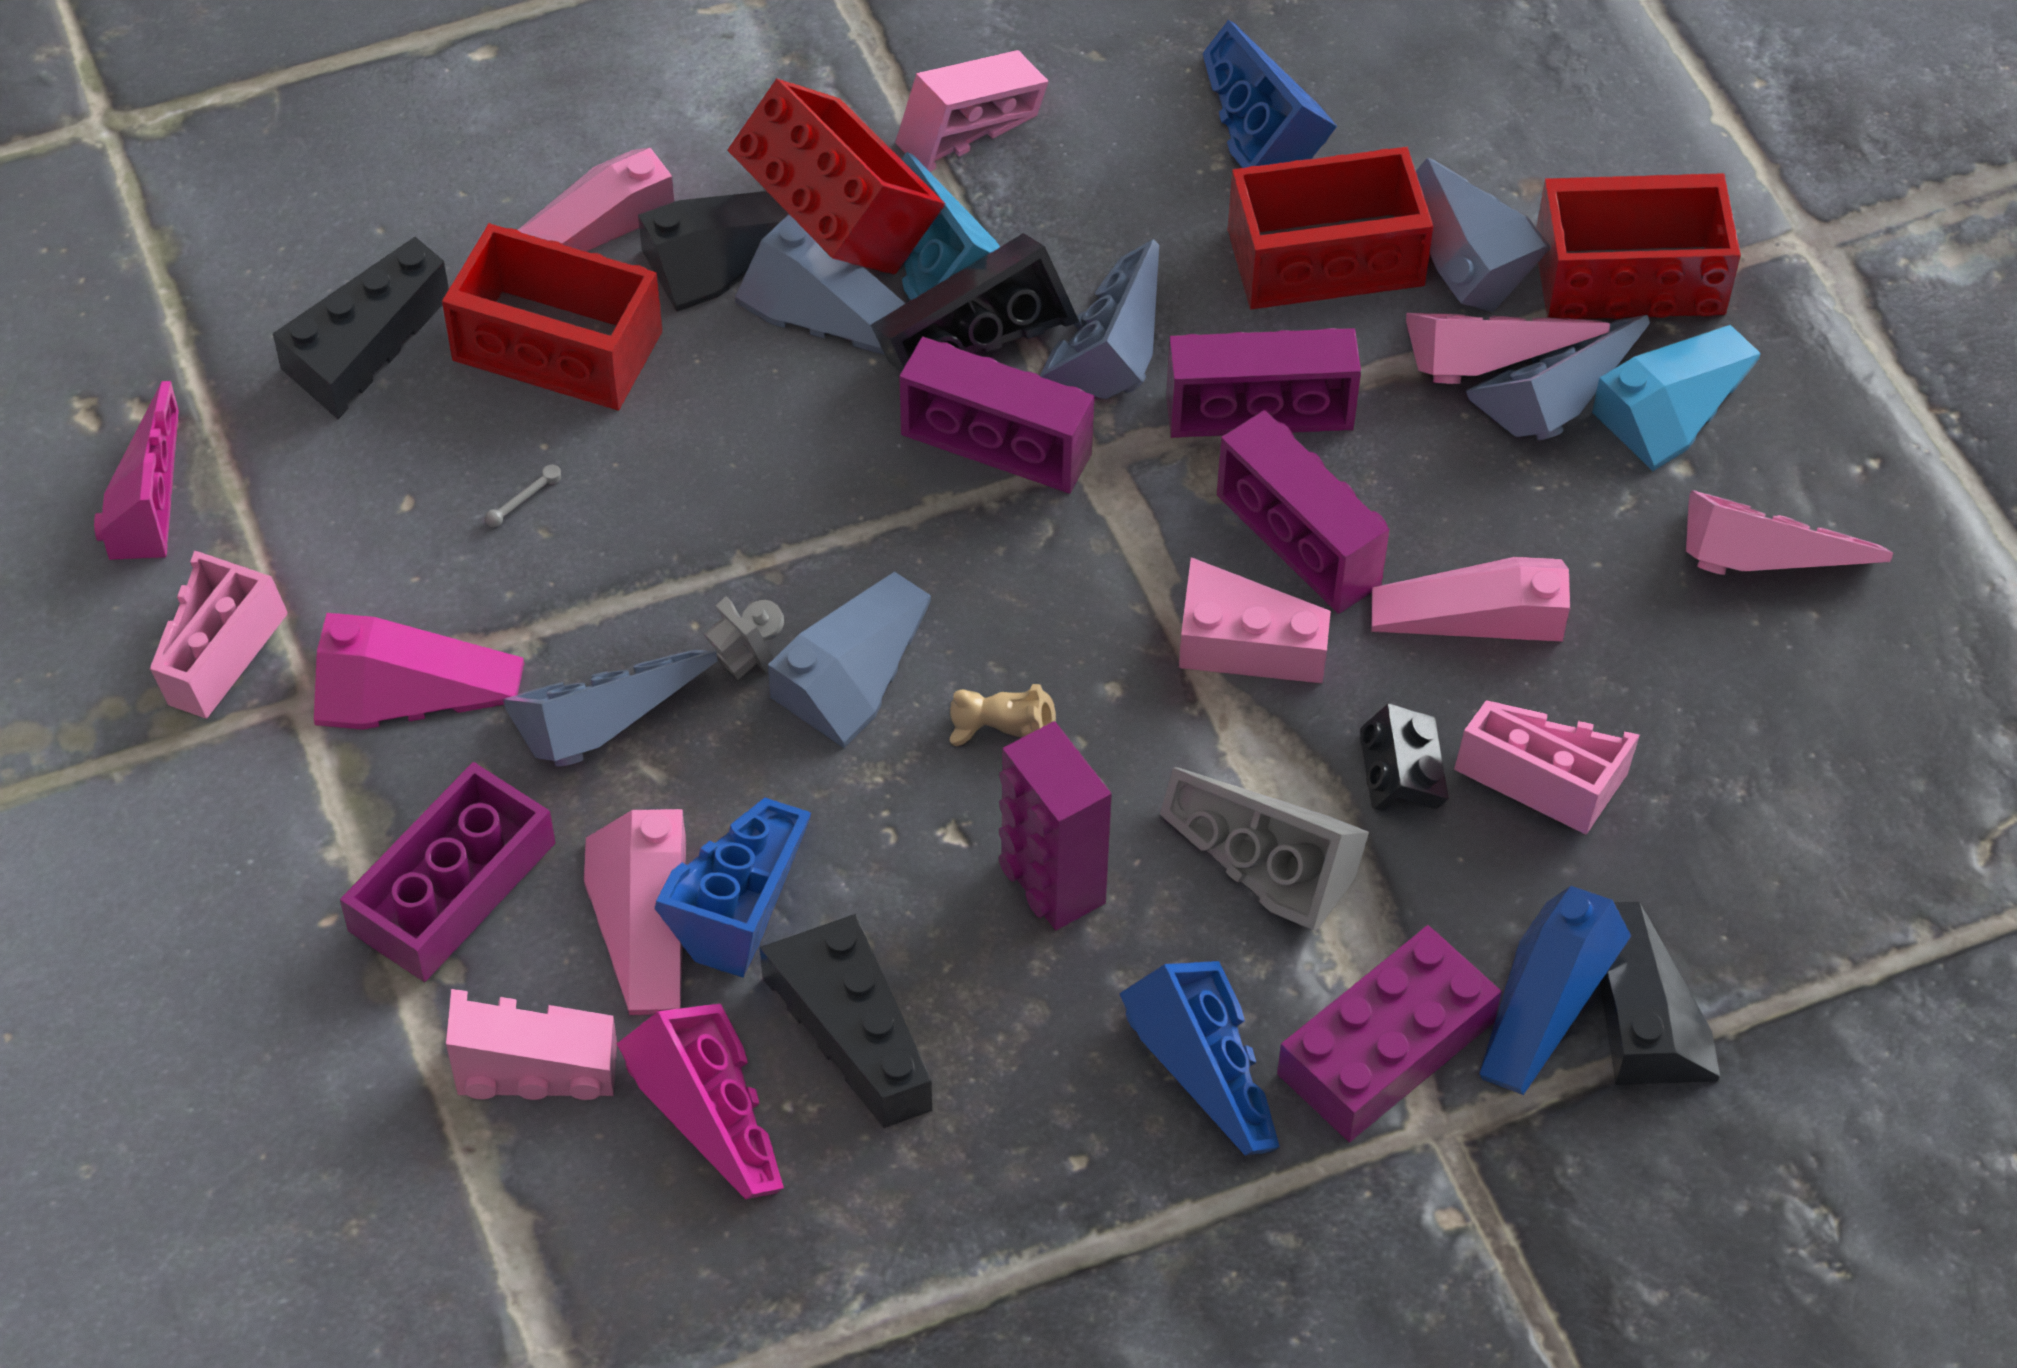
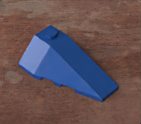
(1261, 104)
(730, 890)
(1550, 983)
(1191, 1025)

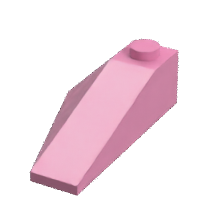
(605, 201)
(1473, 346)
(1740, 538)
(1487, 600)
(623, 879)

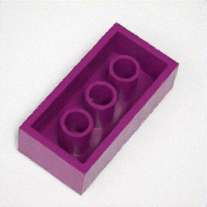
(1293, 375)
(996, 414)
(1302, 511)
(1054, 826)
(448, 871)
(1388, 1033)

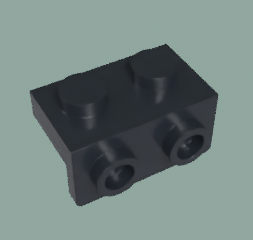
(1403, 758)

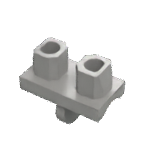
(742, 640)

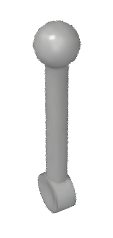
(550, 475)

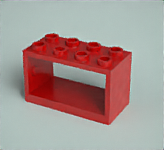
(835, 177)
(1637, 215)
(1334, 258)
(546, 349)

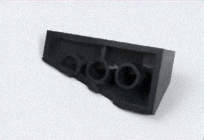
(706, 242)
(1651, 1014)

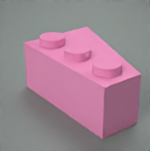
(966, 102)
(1250, 628)
(215, 634)
(1544, 763)
(529, 1052)

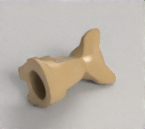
(1008, 712)

